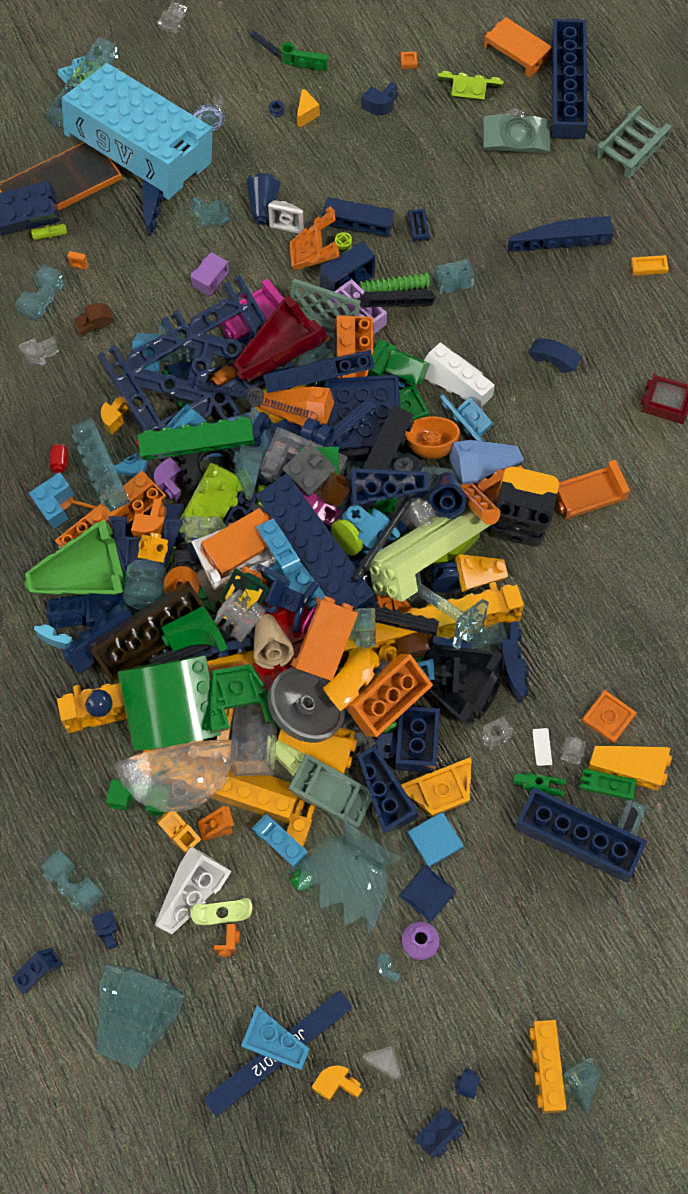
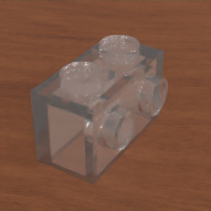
(200, 526)

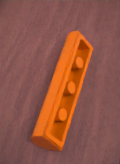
(480, 504)

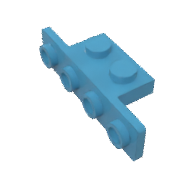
(471, 416)

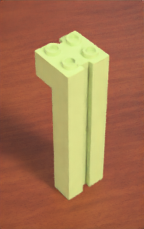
(396, 565)

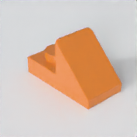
(216, 824)

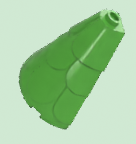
(81, 566)

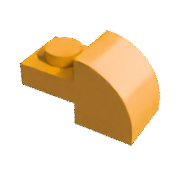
(112, 415)
(178, 831)

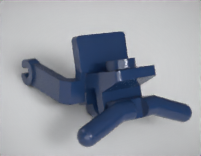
(282, 596)

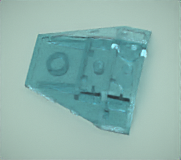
(133, 1013)

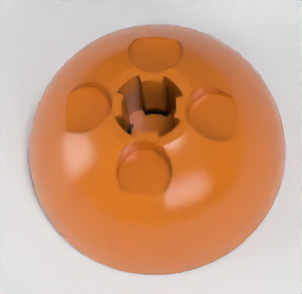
(432, 437)

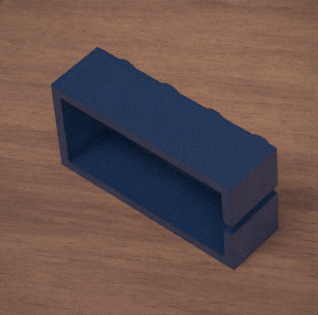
(28, 208)

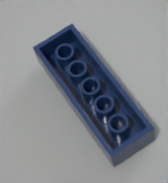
(580, 835)

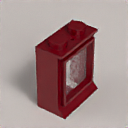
(666, 399)

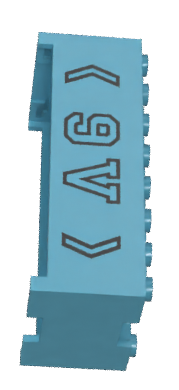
(137, 129)

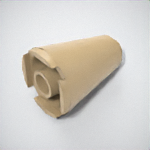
(271, 643)

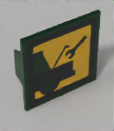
(248, 584)

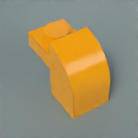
(333, 1078)

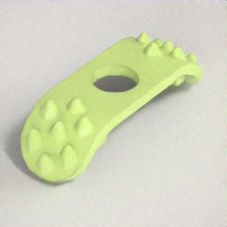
(206, 913)

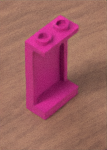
(267, 299)

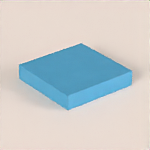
(435, 839)

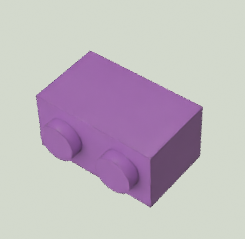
(209, 273)

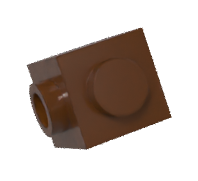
(335, 489)

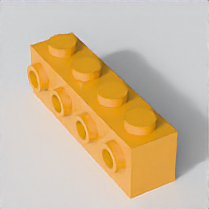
(548, 1066)

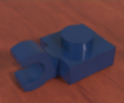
(105, 926)

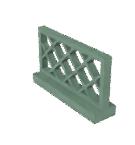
(322, 318)

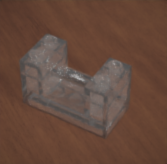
(284, 447)

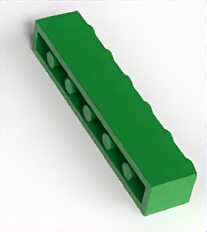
(196, 439)

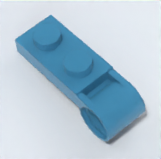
(279, 546)
(279, 840)

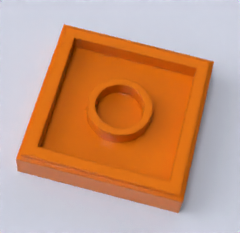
(609, 716)

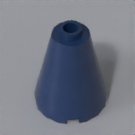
(262, 191)
(447, 497)

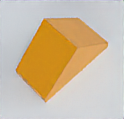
(308, 109)

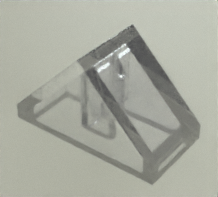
(384, 1061)

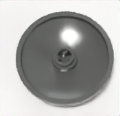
(303, 706)

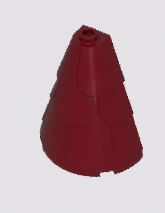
(279, 341)

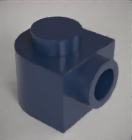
(467, 1084)

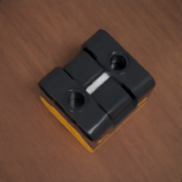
(525, 506)

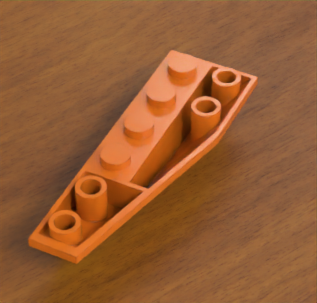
(351, 336)
(141, 494)

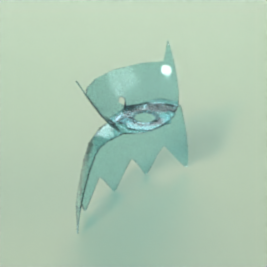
(341, 878)

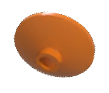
(180, 574)

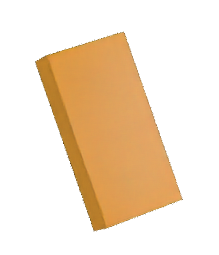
(649, 265)

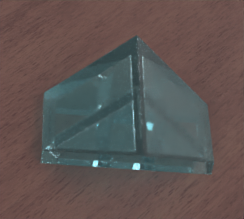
(584, 1081)

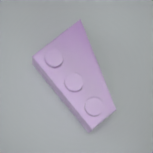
(352, 290)

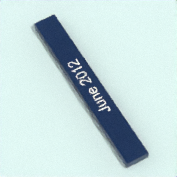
(262, 1067)

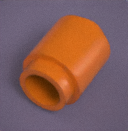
(223, 376)

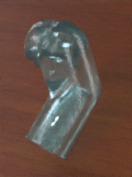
(385, 969)

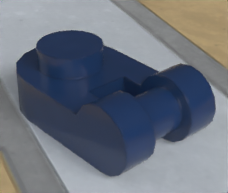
(261, 423)

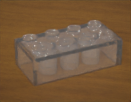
(252, 742)

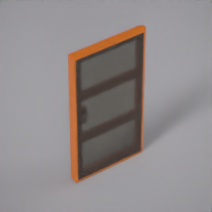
(71, 173)

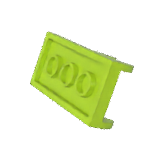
(214, 494)

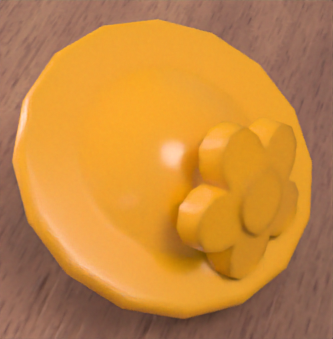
(388, 653)

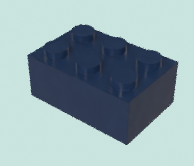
(354, 264)
(417, 740)

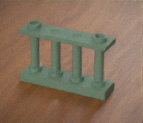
(640, 155)

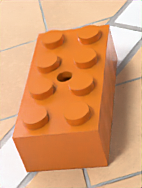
(388, 695)

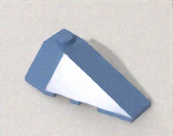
(479, 459)

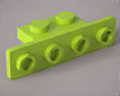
(469, 87)

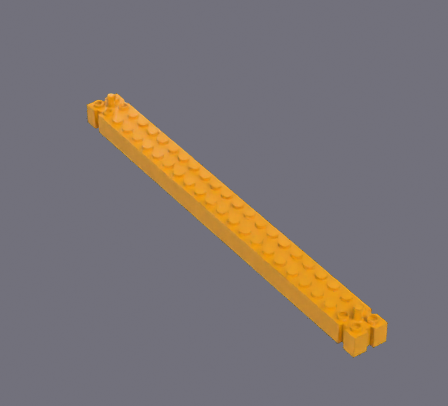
(503, 607)

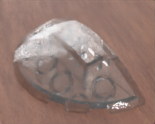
(177, 775)

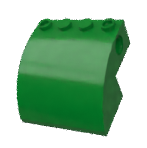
(167, 702)

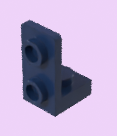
(35, 968)

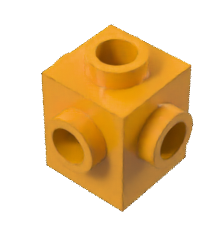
(153, 547)

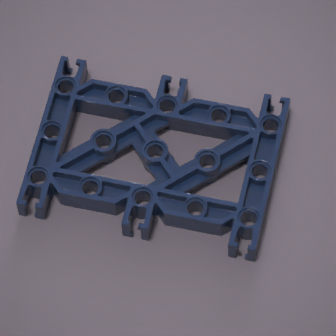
(205, 347)

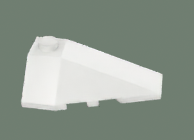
(193, 883)

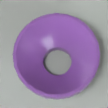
(416, 950)

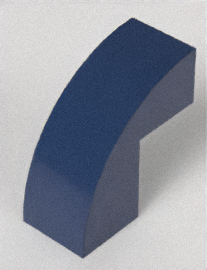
(558, 353)

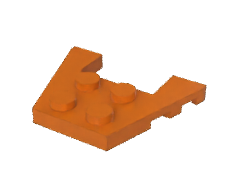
(307, 245)

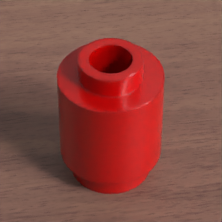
(58, 458)

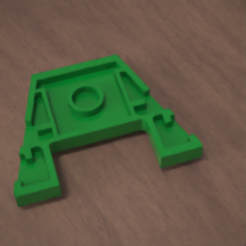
(233, 689)

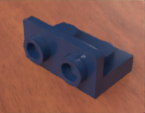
(66, 612)
(439, 1133)

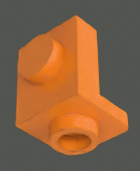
(232, 938)

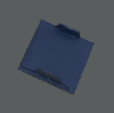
(427, 893)

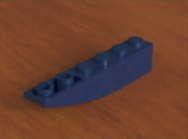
(151, 199)
(564, 234)
(318, 370)

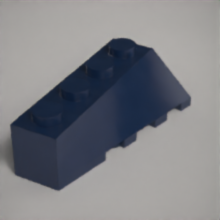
(379, 485)

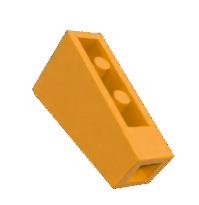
(332, 751)
(637, 763)

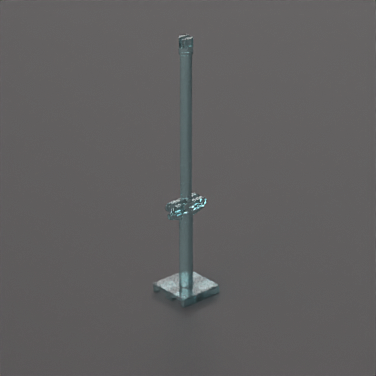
(467, 621)

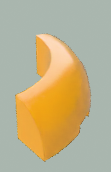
(353, 675)

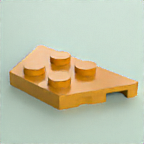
(442, 788)

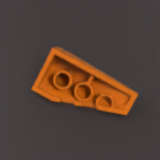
(310, 398)

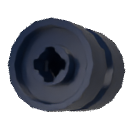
(317, 433)

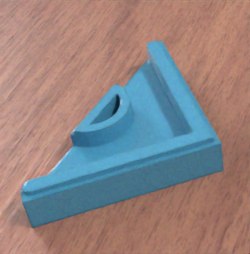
(132, 465)

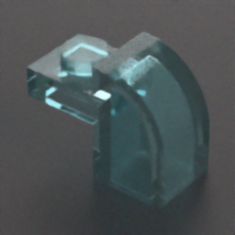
(211, 214)

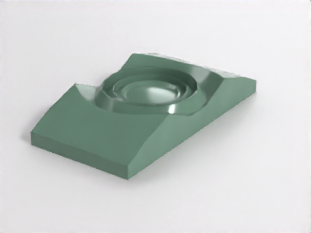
(516, 133)
(330, 790)

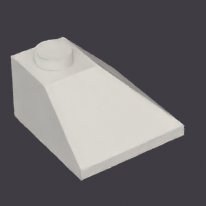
(285, 216)

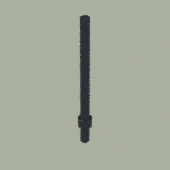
(364, 564)

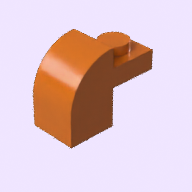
(150, 523)

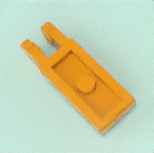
(299, 825)

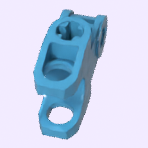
(368, 525)

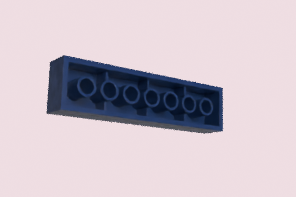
(569, 78)
(314, 543)

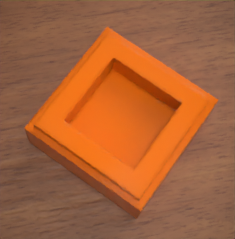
(408, 60)
(77, 260)

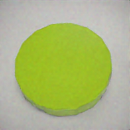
(347, 536)

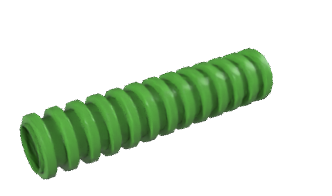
(398, 283)

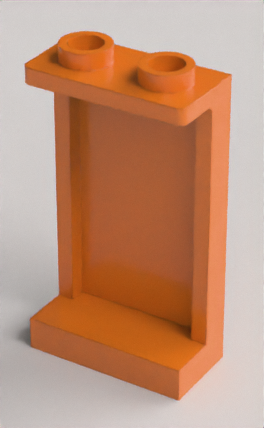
(519, 45)
(592, 491)
(235, 543)
(326, 638)

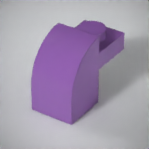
(166, 477)

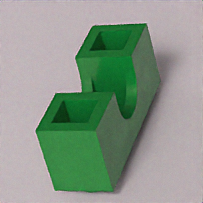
(120, 799)

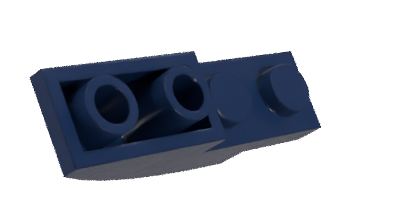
(514, 666)

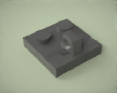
(309, 469)

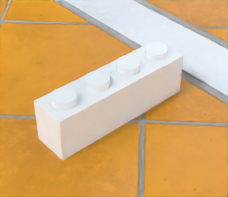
(457, 376)

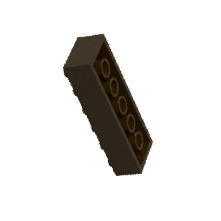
(141, 634)

